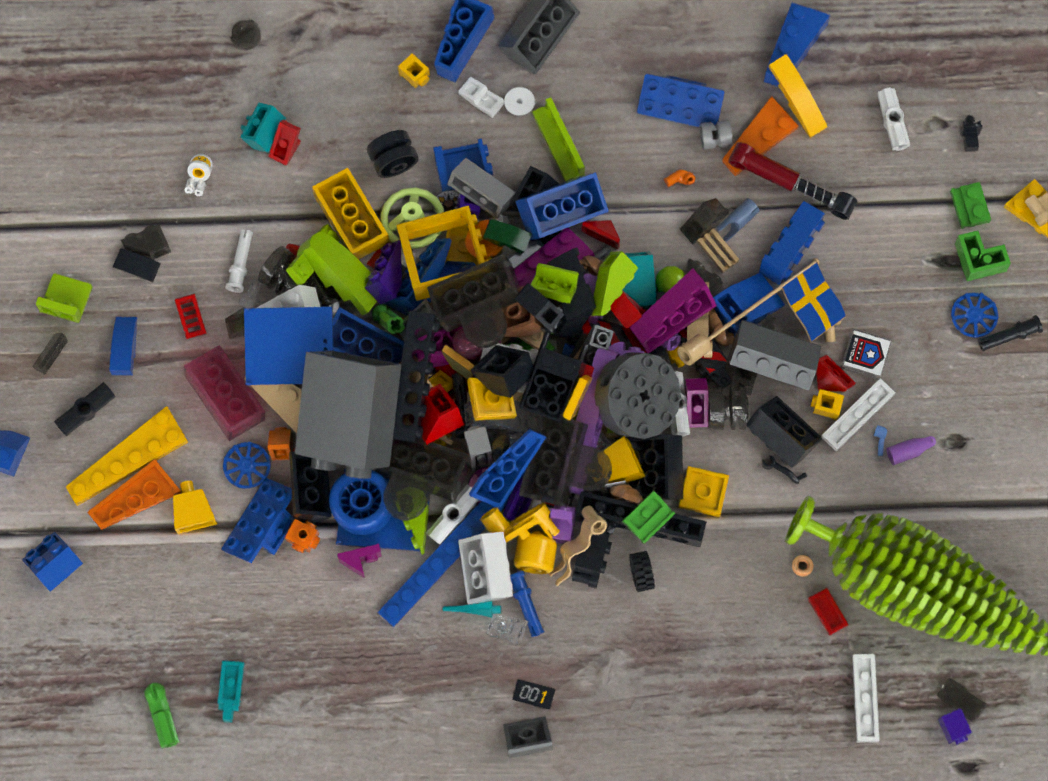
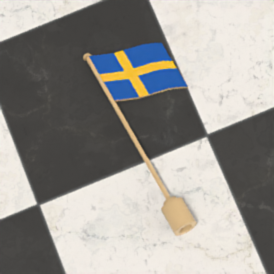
(807, 297)

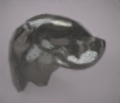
(245, 34)

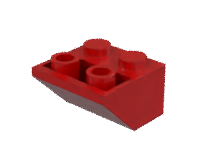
(441, 415)

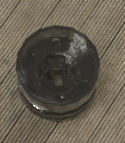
(274, 271)
(727, 408)

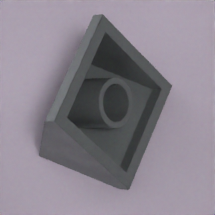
(527, 737)

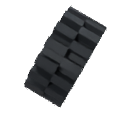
(642, 571)

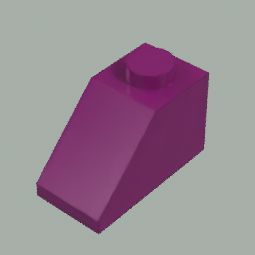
(697, 402)

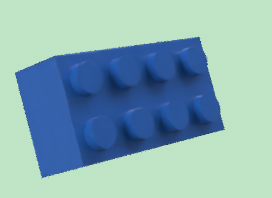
(562, 206)
(363, 339)

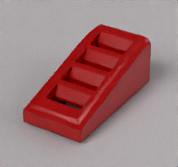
(184, 300)

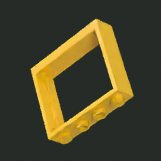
(431, 225)

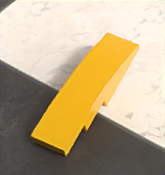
(798, 95)

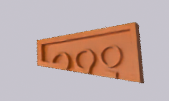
(765, 131)
(137, 494)

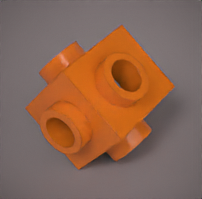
(299, 530)

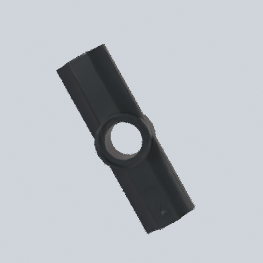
(74, 418)

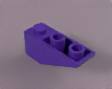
(387, 274)

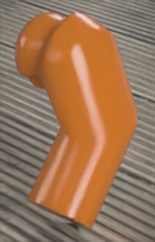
(680, 176)

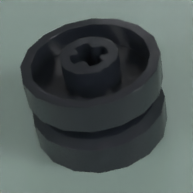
(392, 153)

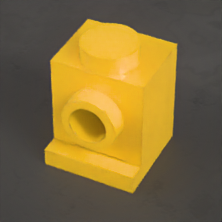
(411, 66)
(832, 399)

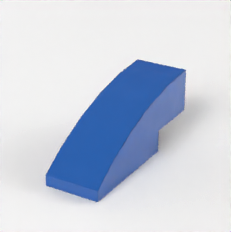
(123, 346)

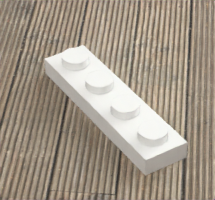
(858, 415)
(865, 698)

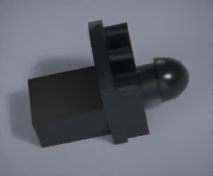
(971, 132)

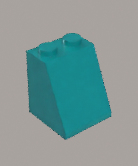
(642, 286)

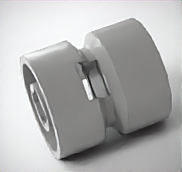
(723, 134)

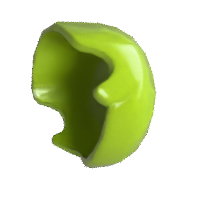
(668, 277)

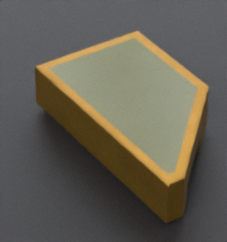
(458, 362)

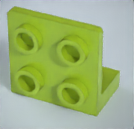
(65, 298)

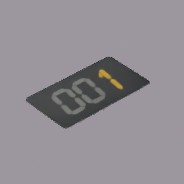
(533, 694)

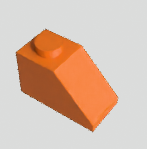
(280, 443)

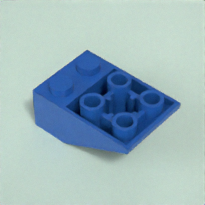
(743, 295)

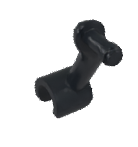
(784, 470)

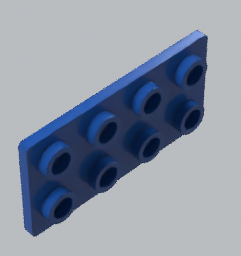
(680, 100)
(262, 523)

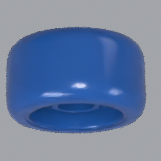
(344, 502)

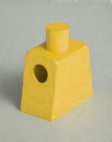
(624, 462)
(191, 509)

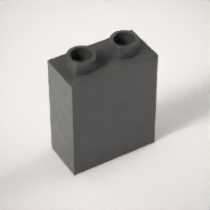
(347, 412)

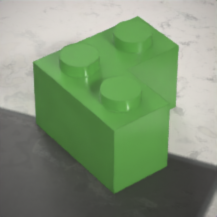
(979, 261)

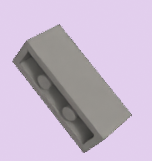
(481, 188)
(478, 447)

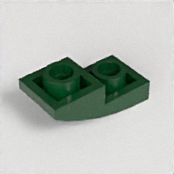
(508, 235)

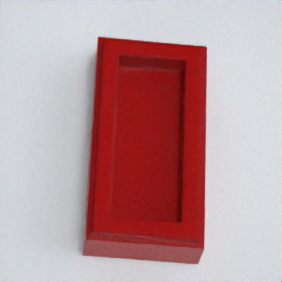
(828, 611)

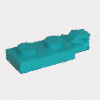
(230, 688)

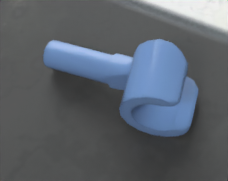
(881, 433)

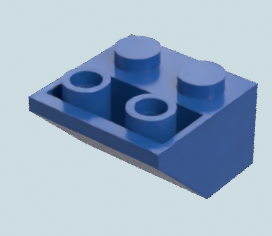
(52, 561)

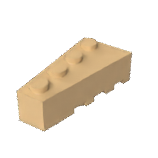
(283, 399)

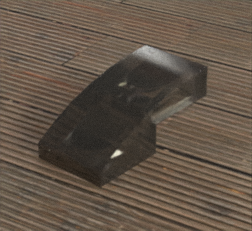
(958, 697)

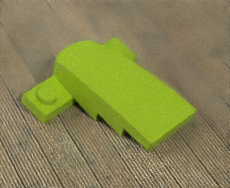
(334, 267)

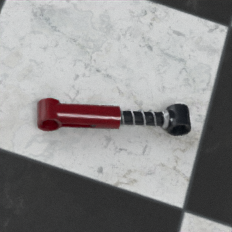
(746, 158)

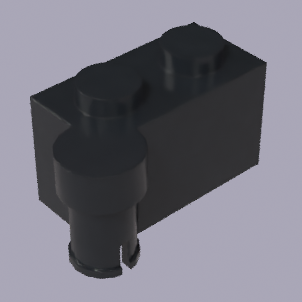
(591, 562)

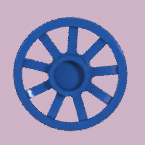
(974, 314)
(246, 465)

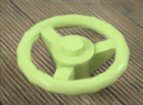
(409, 212)

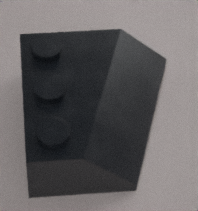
(582, 303)
(662, 465)

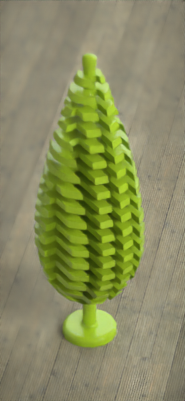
(924, 581)

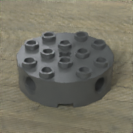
(637, 395)

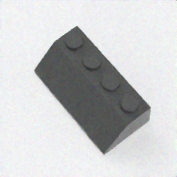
(538, 32)
(774, 354)

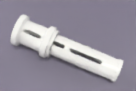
(238, 270)

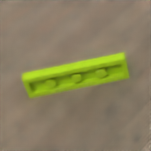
(559, 141)

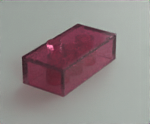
(224, 393)

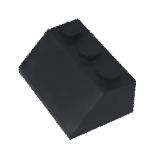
(783, 431)
(309, 490)

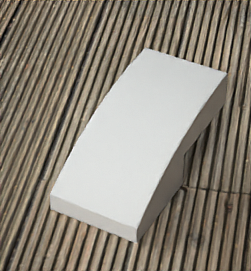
(481, 97)

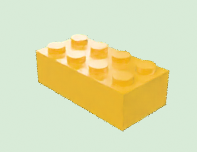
(350, 214)

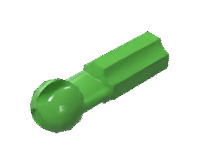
(388, 319)
(161, 715)

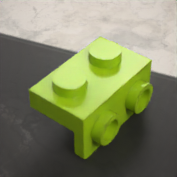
(555, 282)

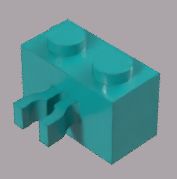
(262, 127)

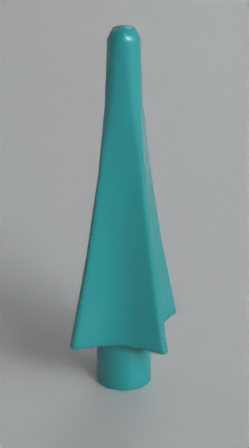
(484, 609)

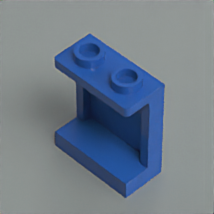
(449, 159)

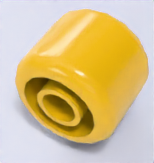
(535, 553)

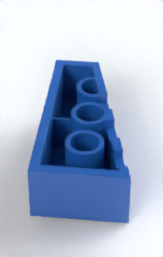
(462, 35)
(797, 36)
(792, 241)

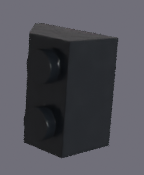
(504, 370)

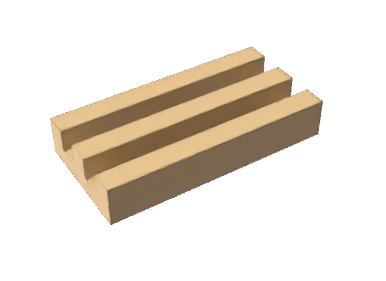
(707, 237)

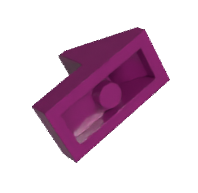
(353, 558)

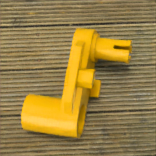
(496, 522)

